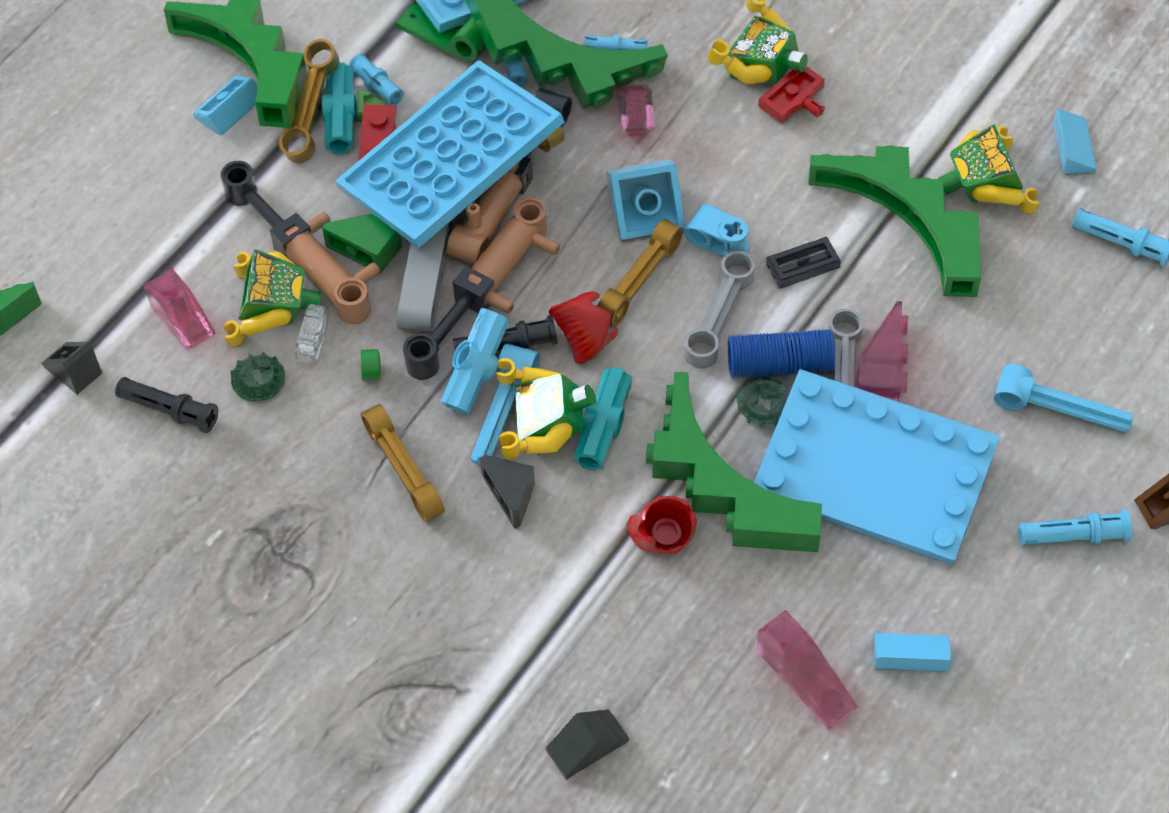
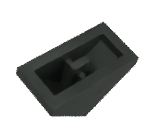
(74, 365)
(510, 485)
(585, 741)

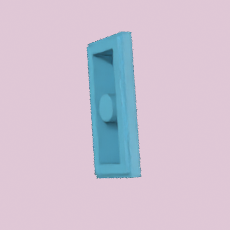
(228, 104)
(1073, 143)
(912, 652)

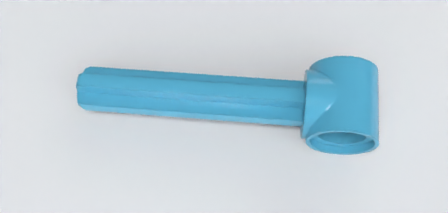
(1018, 387)
(502, 402)

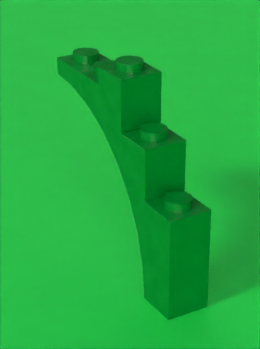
(261, 47)
(590, 70)
(886, 180)
(753, 513)

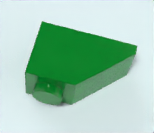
(363, 240)

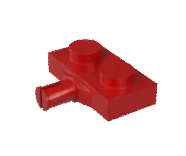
(793, 94)
(377, 124)

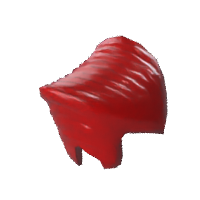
(584, 325)
(663, 525)

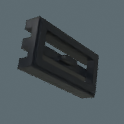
(806, 266)

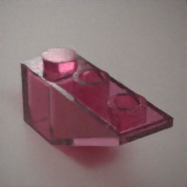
(882, 358)
(804, 668)

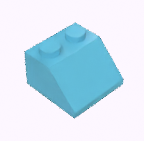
(644, 197)

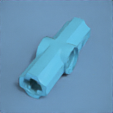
(474, 361)

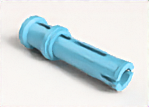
(1139, 242)
(1092, 528)

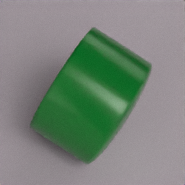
(370, 364)

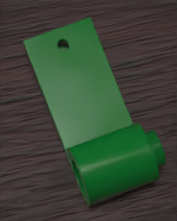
(461, 41)

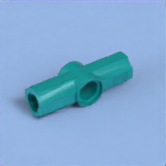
(339, 109)
(603, 419)

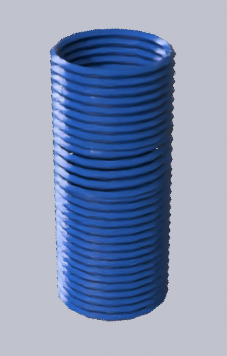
(776, 356)

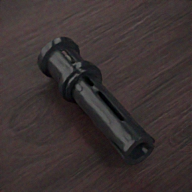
(525, 334)
(180, 407)

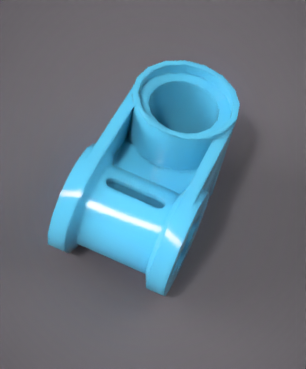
(717, 229)

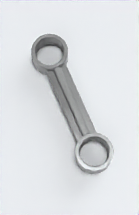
(719, 309)
(845, 344)

